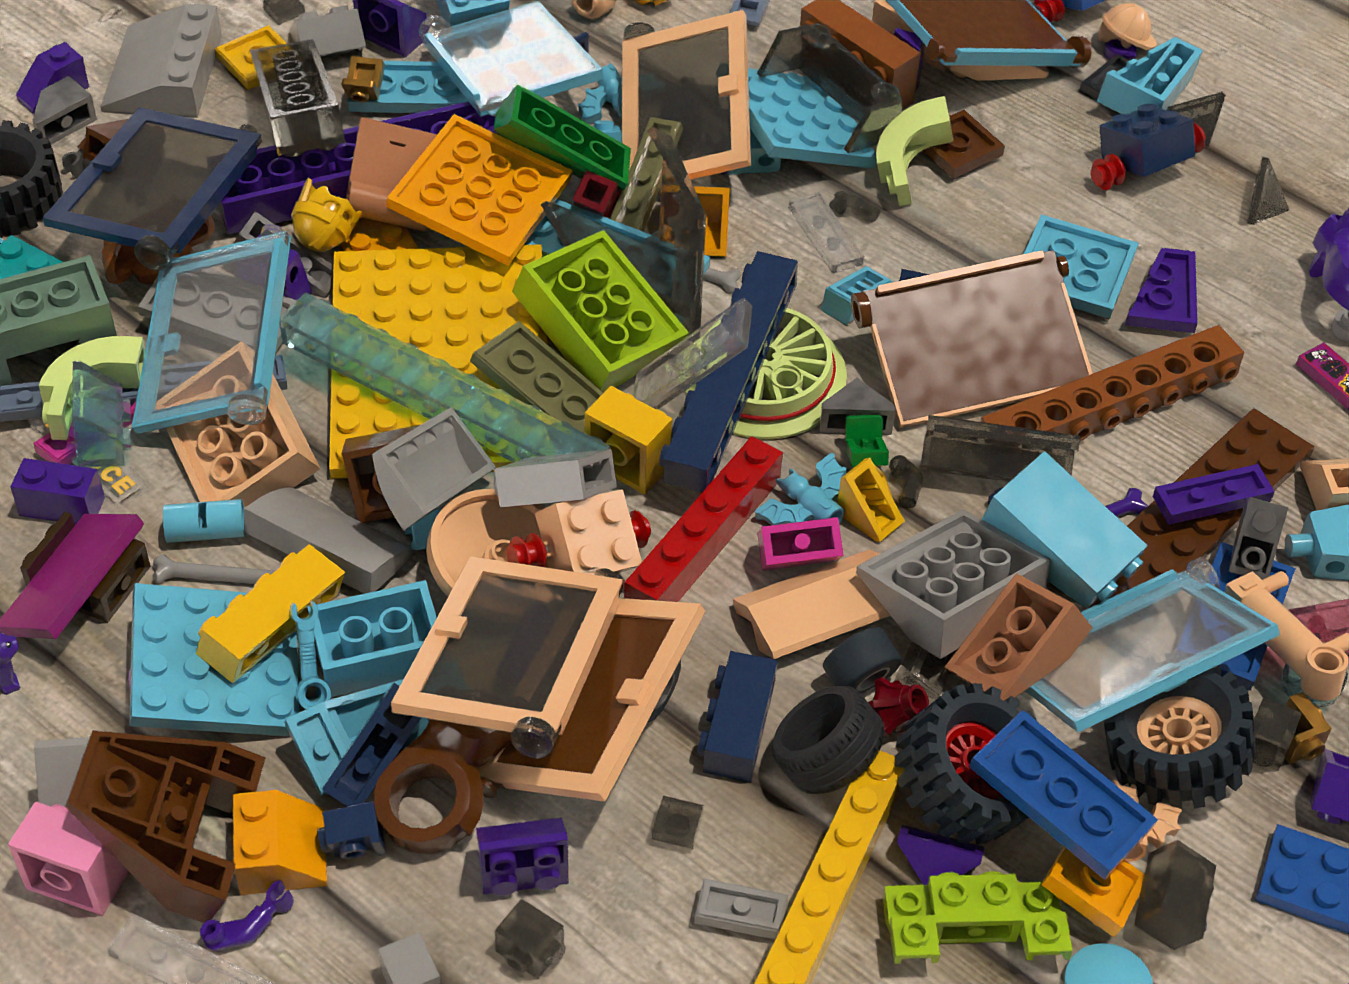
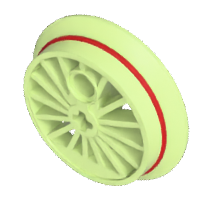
(783, 375)

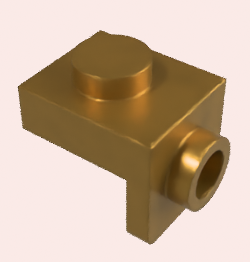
(364, 79)
(1311, 730)

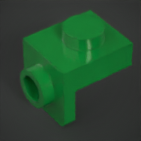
(865, 440)

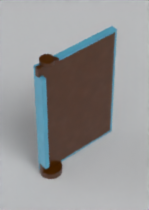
(990, 33)

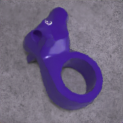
(1333, 257)

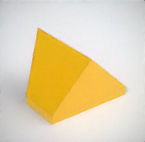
(869, 501)

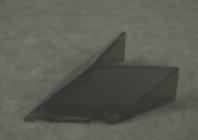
(671, 256)

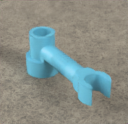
(309, 672)

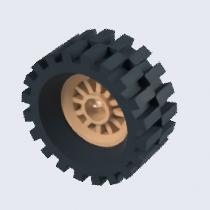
(1185, 741)

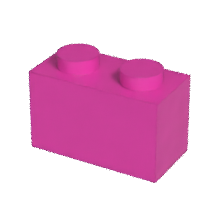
(800, 544)

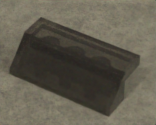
(990, 449)

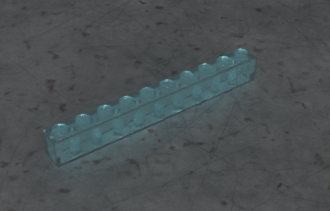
(426, 382)

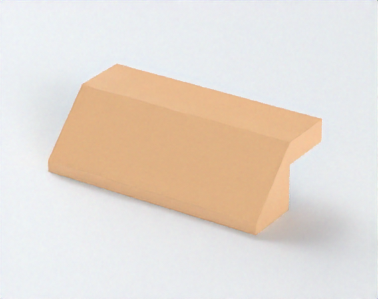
(811, 607)

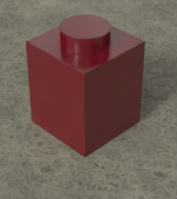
(596, 194)

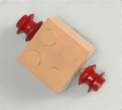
(585, 536)

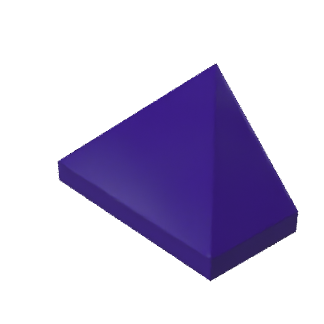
(934, 854)

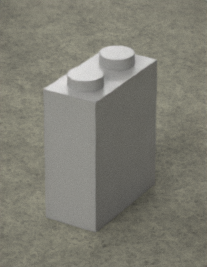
(555, 478)

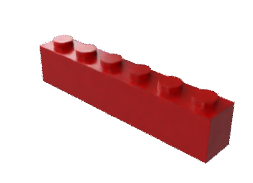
(707, 525)

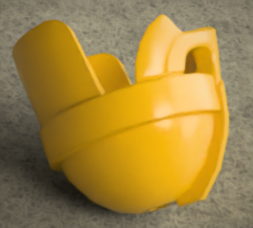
(321, 220)

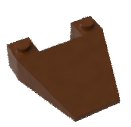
(146, 805)

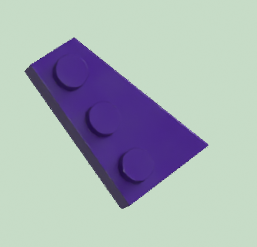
(1168, 294)

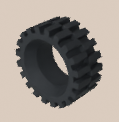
(40, 187)

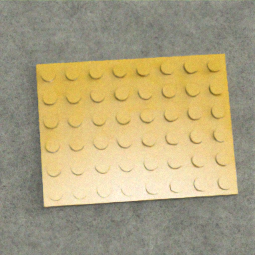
(426, 297)

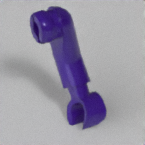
(245, 931)

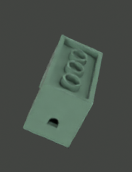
(52, 309)

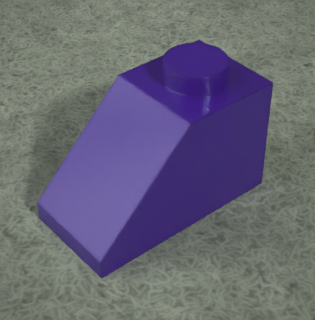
(50, 68)

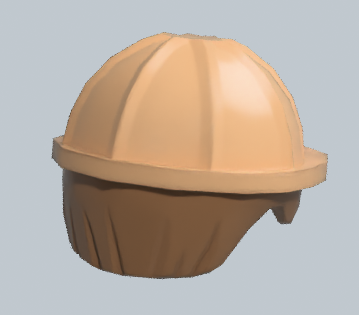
(1129, 25)

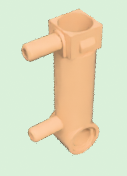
(1317, 664)

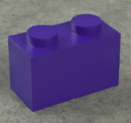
(51, 488)

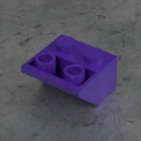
(523, 856)

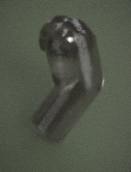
(856, 203)

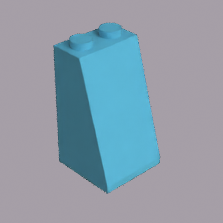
(1069, 526)

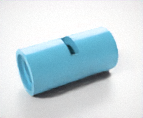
(203, 520)

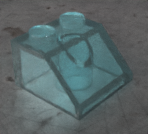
(99, 418)

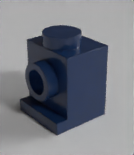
(352, 831)

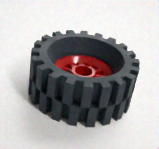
(937, 757)

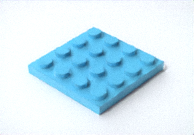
(802, 121)
(181, 690)

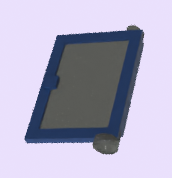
(155, 183)

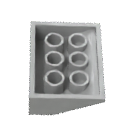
(165, 62)
(949, 578)

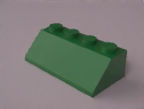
(561, 137)

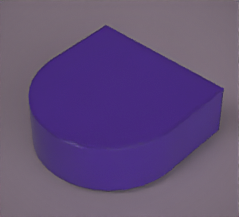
(1115, 47)

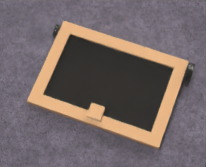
(692, 78)
(511, 650)

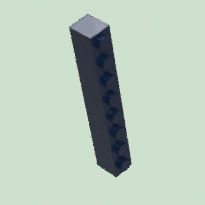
(721, 396)

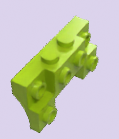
(974, 911)

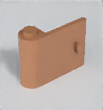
(379, 163)

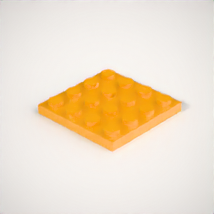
(479, 189)

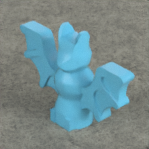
(609, 90)
(813, 501)

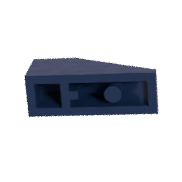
(370, 752)

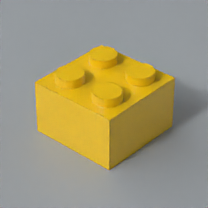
(634, 436)

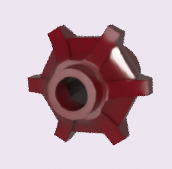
(897, 703)

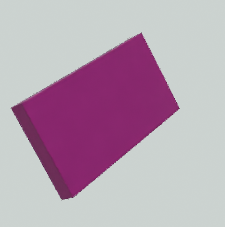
(70, 575)

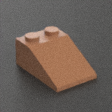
(1020, 639)

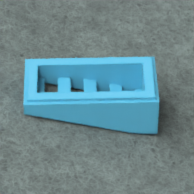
(838, 295)

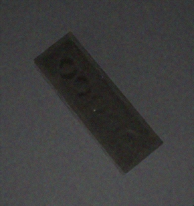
(297, 98)

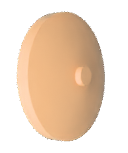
(475, 528)

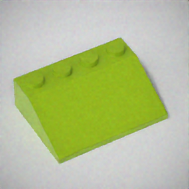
(598, 310)

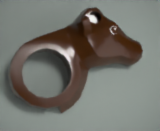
(444, 752)

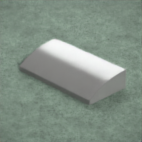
(429, 467)
(294, 520)

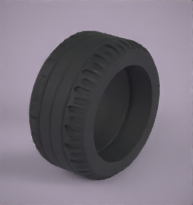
(828, 740)

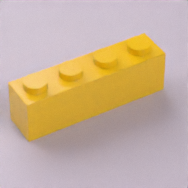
(262, 617)

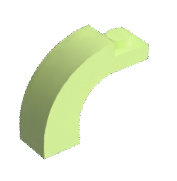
(907, 135)
(113, 356)

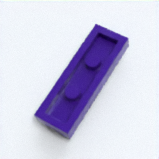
(1212, 493)

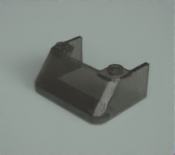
(840, 76)

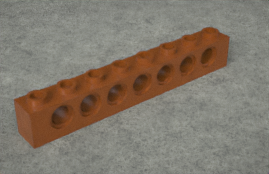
(1129, 387)

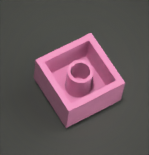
(65, 859)

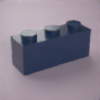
(738, 716)

